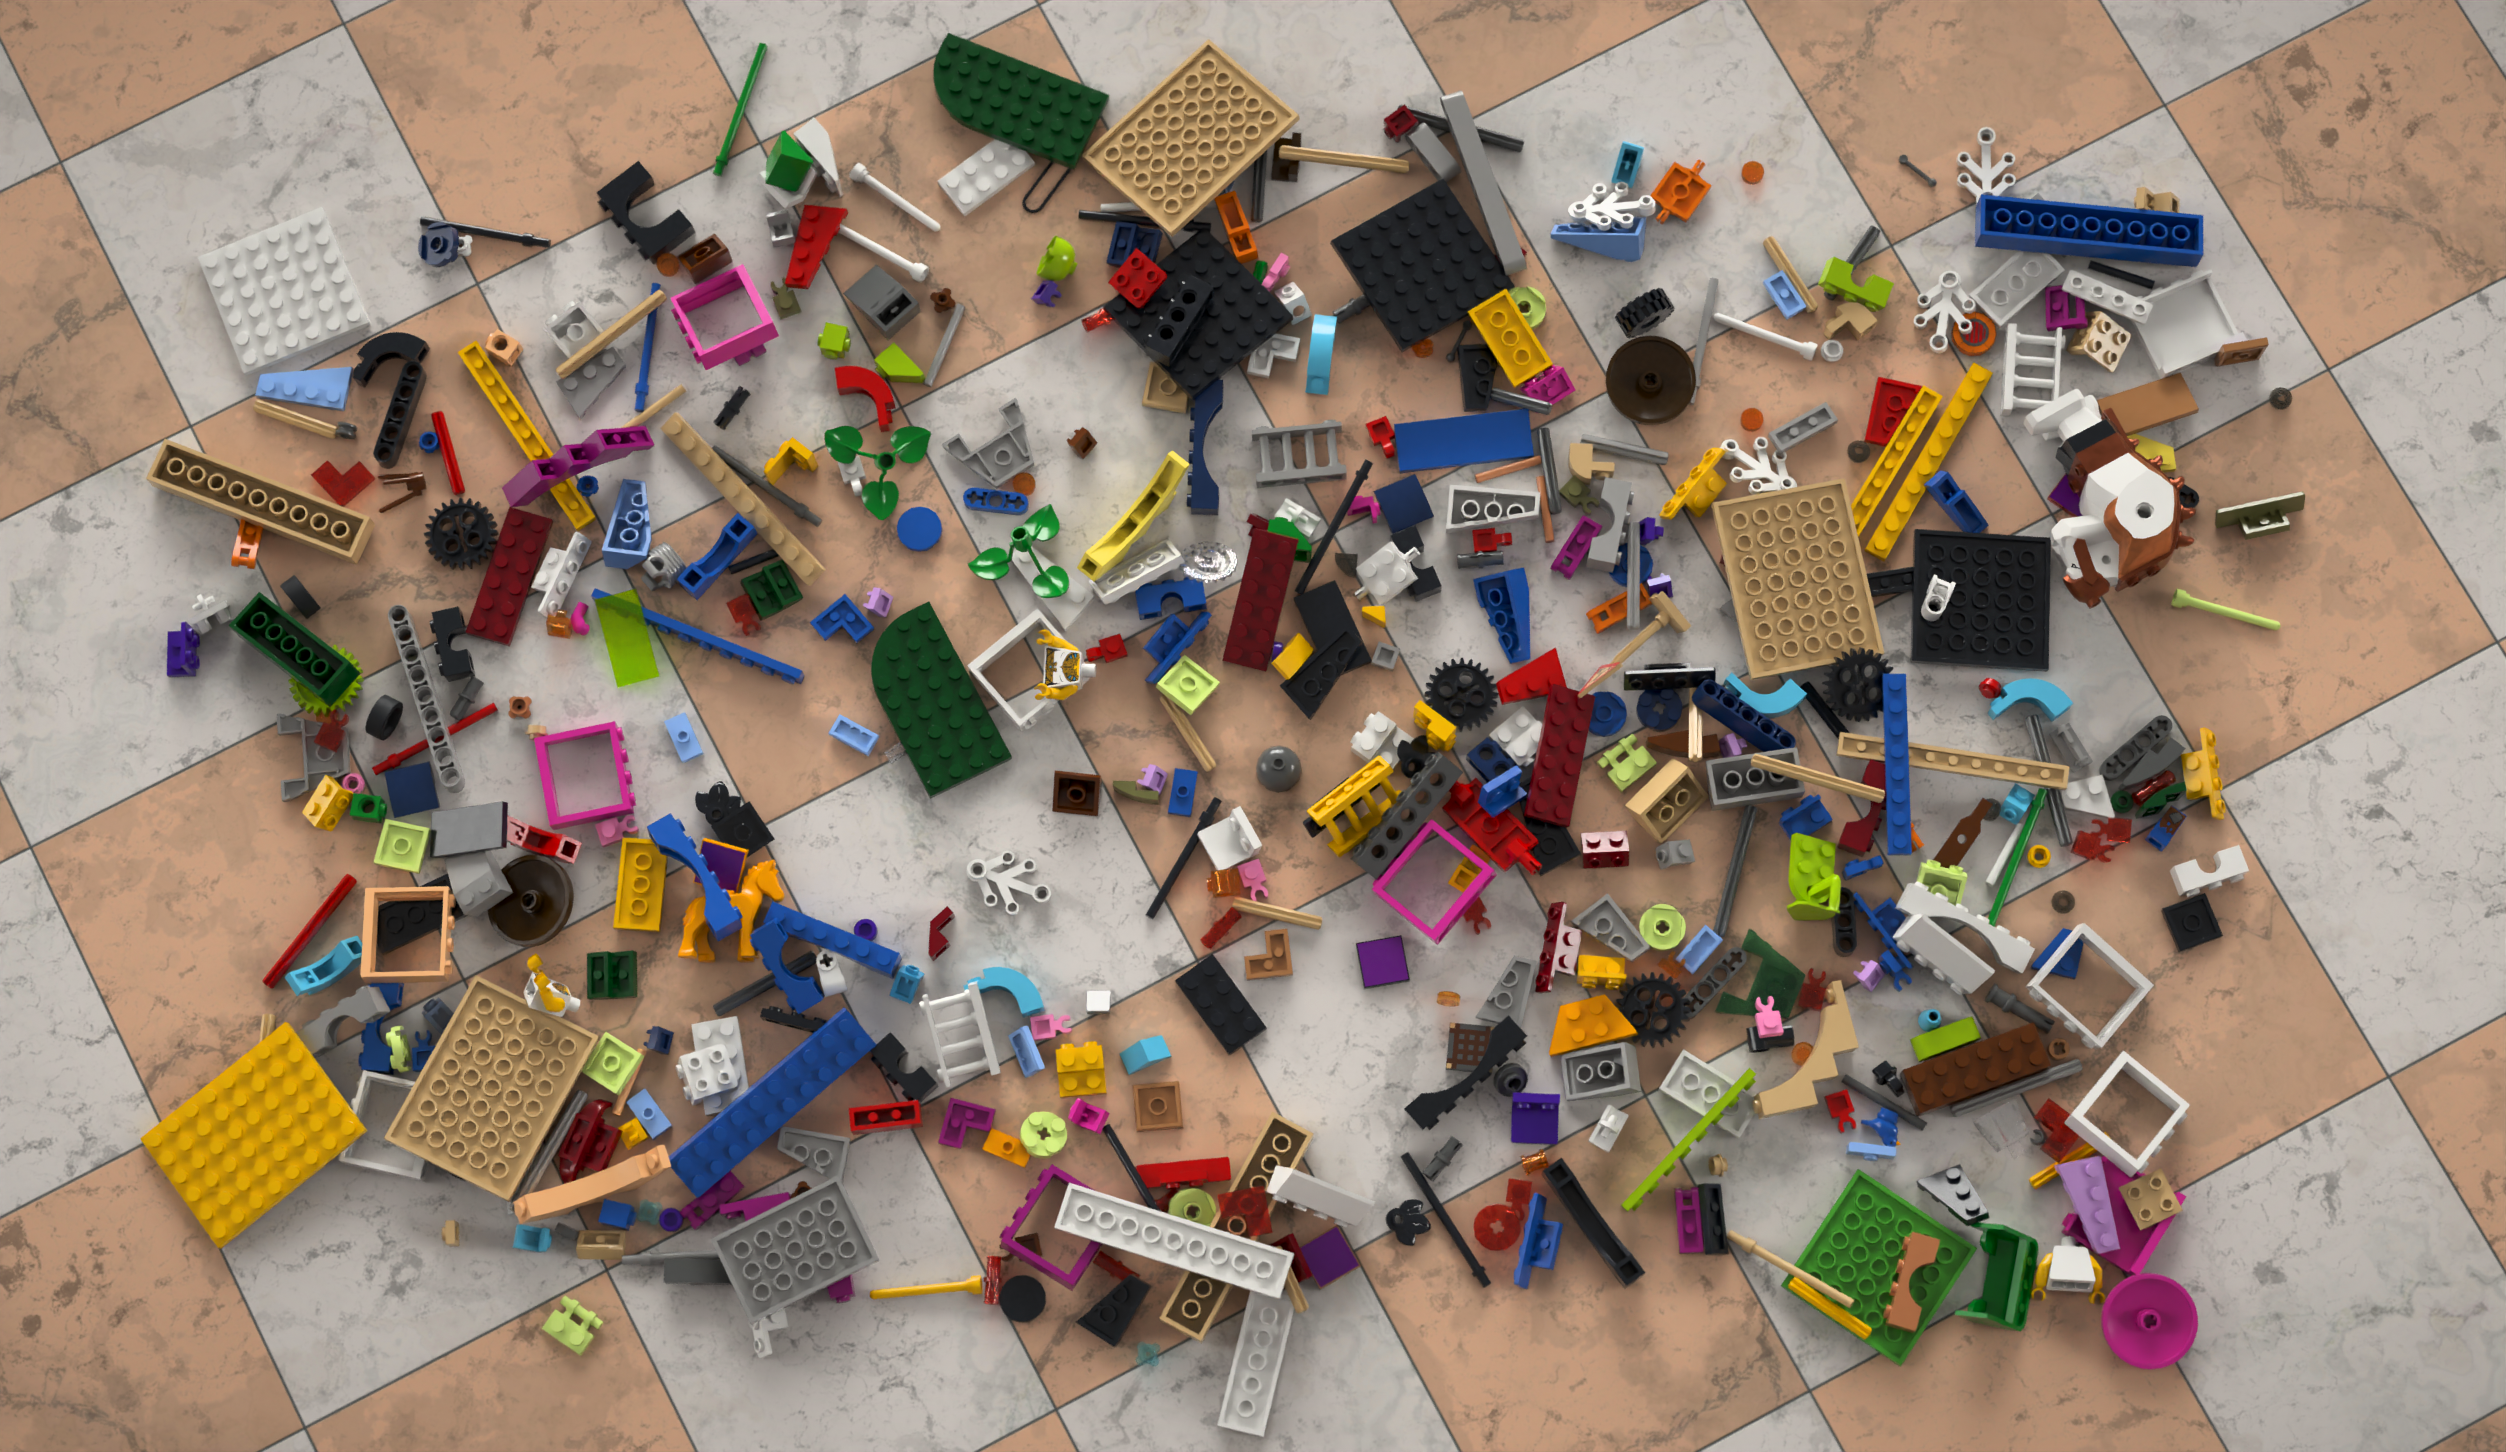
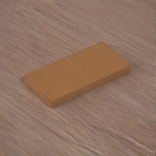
(2151, 404)

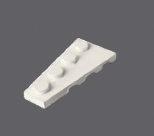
(1063, 608)

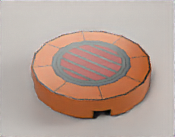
(1979, 339)

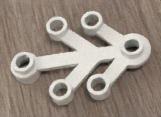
(1986, 174)
(1609, 208)
(1945, 308)
(1760, 469)
(1005, 880)

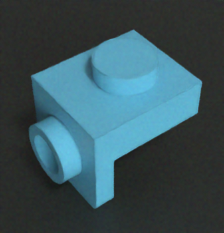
(2016, 804)
(532, 1238)

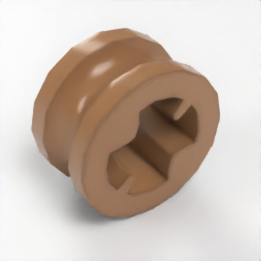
(2050, 1049)

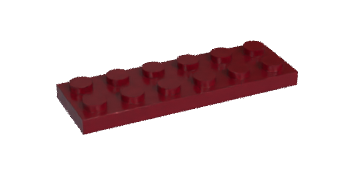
(509, 576)
(1260, 599)
(1559, 756)

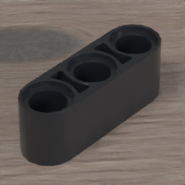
(1845, 933)

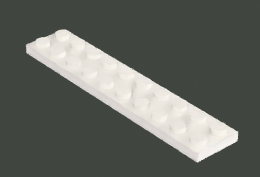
(1174, 1241)

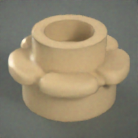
(536, 731)
(1718, 1165)

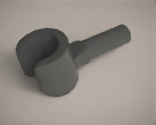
(2041, 1141)

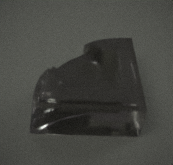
(1347, 563)

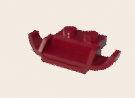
(588, 1142)

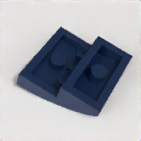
(1128, 238)
(1403, 503)
(412, 789)

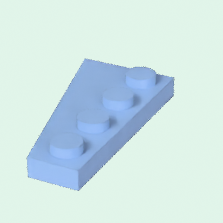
(310, 387)

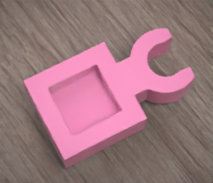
(1279, 269)
(612, 831)
(1252, 876)
(1768, 1021)
(1045, 1027)

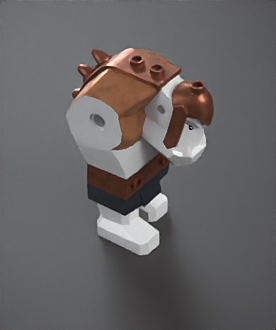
(2124, 499)

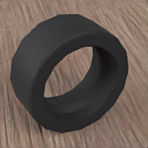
(300, 597)
(384, 717)

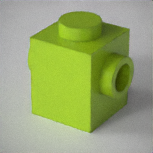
(834, 341)

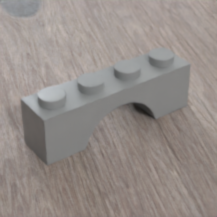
(1614, 501)
(365, 1006)

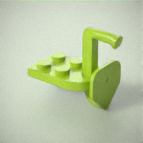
(1813, 878)

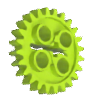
(311, 702)

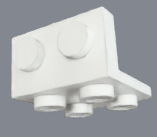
(786, 197)
(706, 1073)

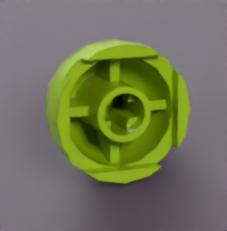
(1057, 260)

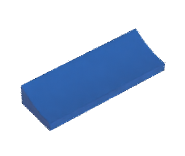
(1463, 440)

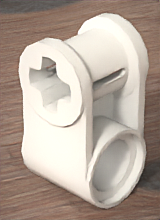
(1938, 595)
(830, 977)

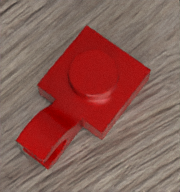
(1381, 433)
(1487, 541)
(1110, 648)

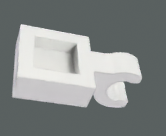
(852, 474)

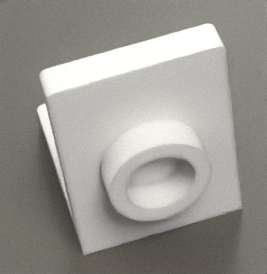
(1292, 297)

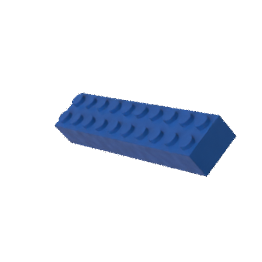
(2089, 230)
(770, 1102)

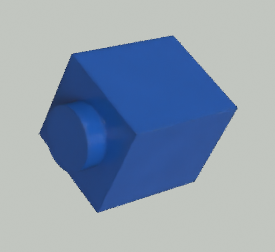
(617, 1215)

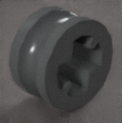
(346, 430)

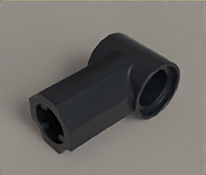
(1764, 1044)

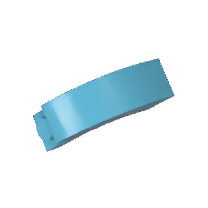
(1320, 354)
(2034, 691)
(1770, 705)
(328, 970)
(1013, 982)

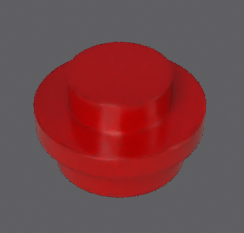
(1990, 688)

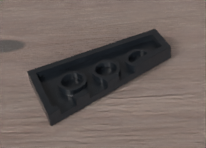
(1321, 671)

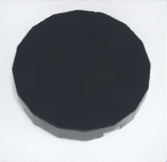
(1022, 1298)

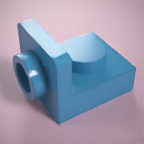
(906, 983)

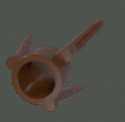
(414, 481)

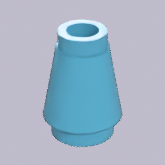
(1925, 1022)

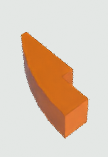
(1236, 227)

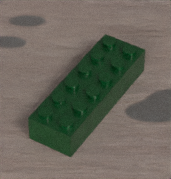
(294, 649)

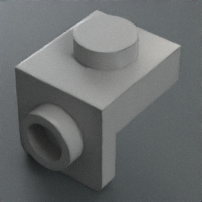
(780, 228)
(1674, 853)

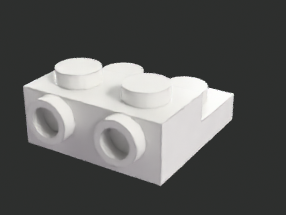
(572, 328)
(1519, 737)
(1379, 739)

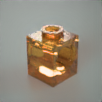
(1224, 883)

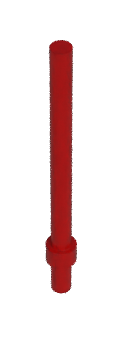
(395, 760)

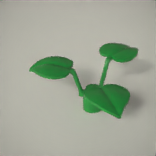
(880, 496)
(1041, 525)

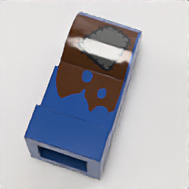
(2165, 828)

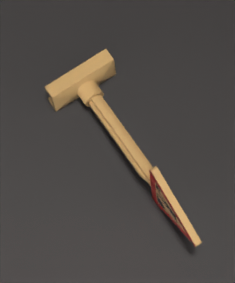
(1667, 614)

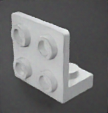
(1230, 840)

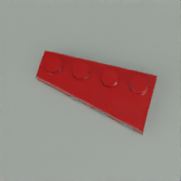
(813, 238)

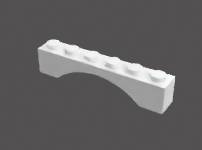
(2007, 950)

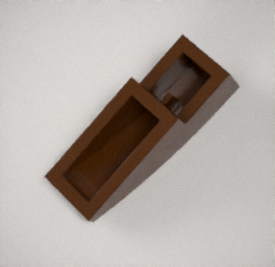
(1678, 744)

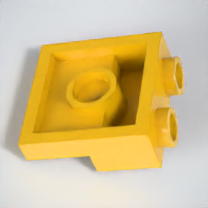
(1439, 731)
(1081, 1070)

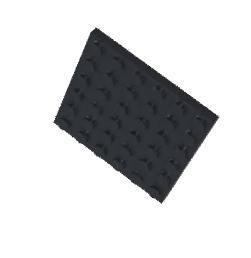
(1421, 264)
(1230, 329)
(1997, 605)

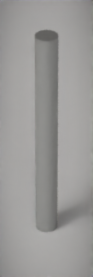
(944, 345)

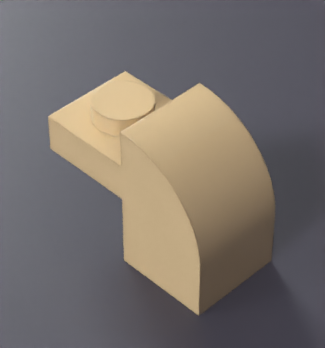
(2157, 202)
(1854, 318)
(1583, 467)

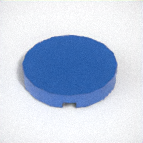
(919, 529)
(1620, 572)
(1607, 714)

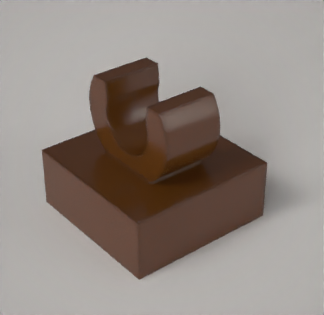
(1082, 442)

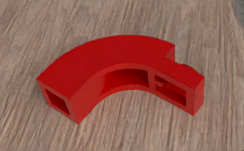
(864, 381)
(542, 843)

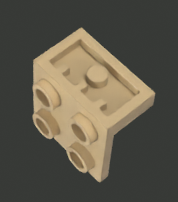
(2101, 340)

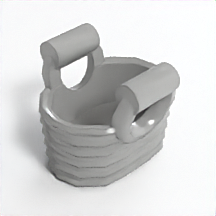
(662, 562)

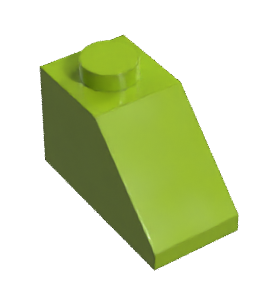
(897, 366)

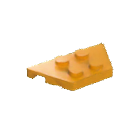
(1588, 1025)

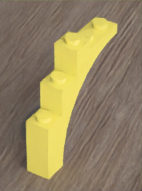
(1137, 520)

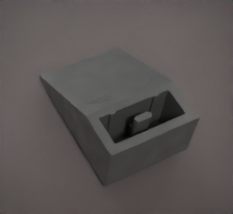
(883, 301)

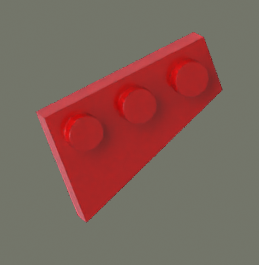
(1888, 409)
(1532, 679)

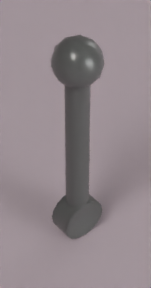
(1903, 159)
(1466, 326)

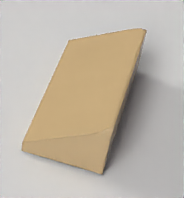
(601, 1244)

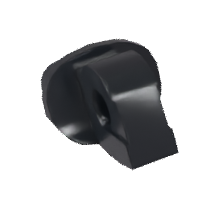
(1887, 1075)

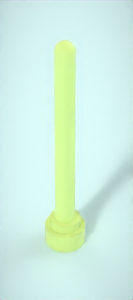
(2183, 599)

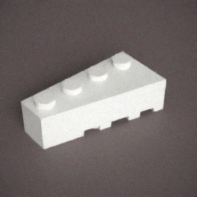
(1485, 507)

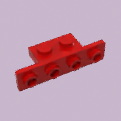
(1185, 1172)

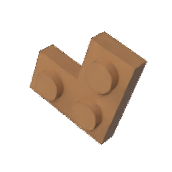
(1276, 961)

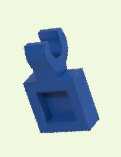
(1891, 966)

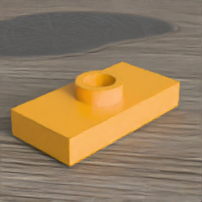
(1006, 1148)

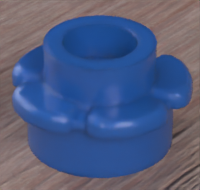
(425, 438)
(583, 481)

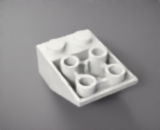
(818, 147)

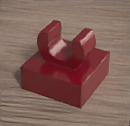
(1257, 522)

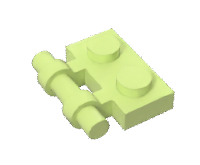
(1631, 768)
(568, 1331)

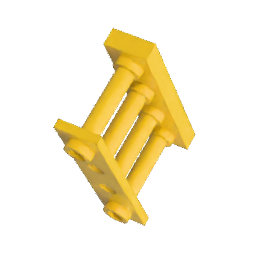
(1342, 798)

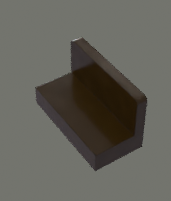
(1285, 169)

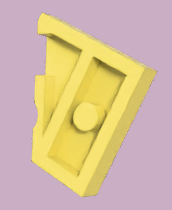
(2151, 449)

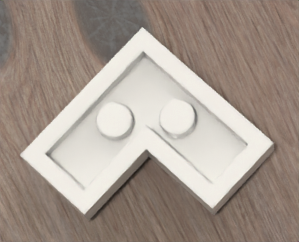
(1278, 347)

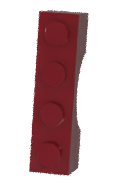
(1857, 834)

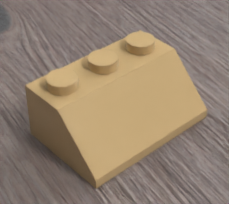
(1667, 800)

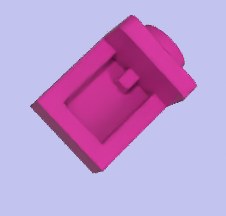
(1363, 505)
(1088, 1116)

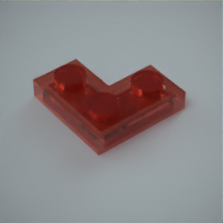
(343, 487)
(2062, 1136)
(1251, 1203)

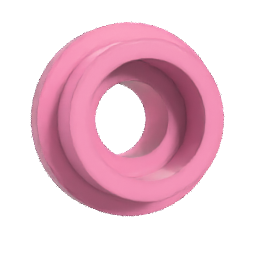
(353, 777)

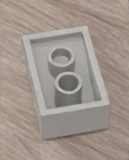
(476, 882)
(1601, 1072)

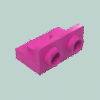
(1549, 386)

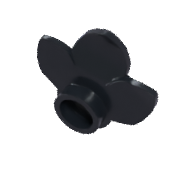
(1415, 753)
(716, 800)
(1411, 1221)

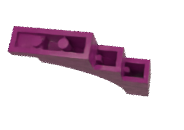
(572, 459)
(839, 1291)

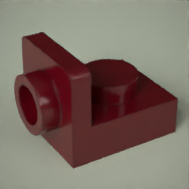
(1399, 123)

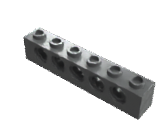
(1405, 828)

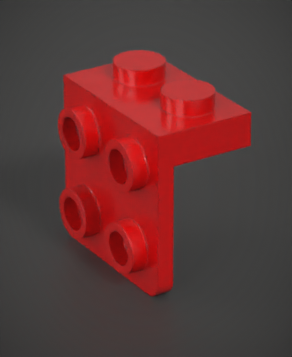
(1138, 279)

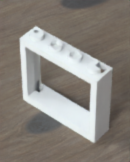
(1001, 647)
(2112, 958)
(358, 1106)
(2102, 1142)

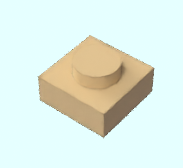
(450, 1233)

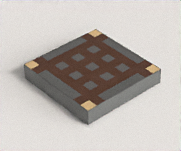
(1466, 1046)

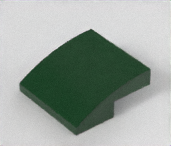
(771, 589)
(2160, 799)
(611, 975)

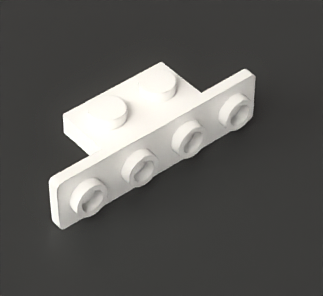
(2107, 297)
(559, 573)
(761, 1328)

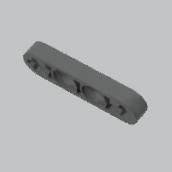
(2134, 746)
(1715, 985)

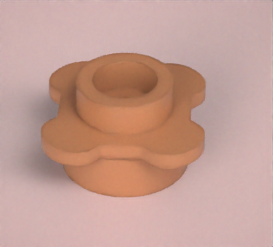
(517, 701)

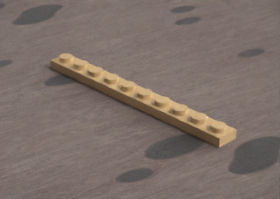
(743, 499)
(1959, 762)

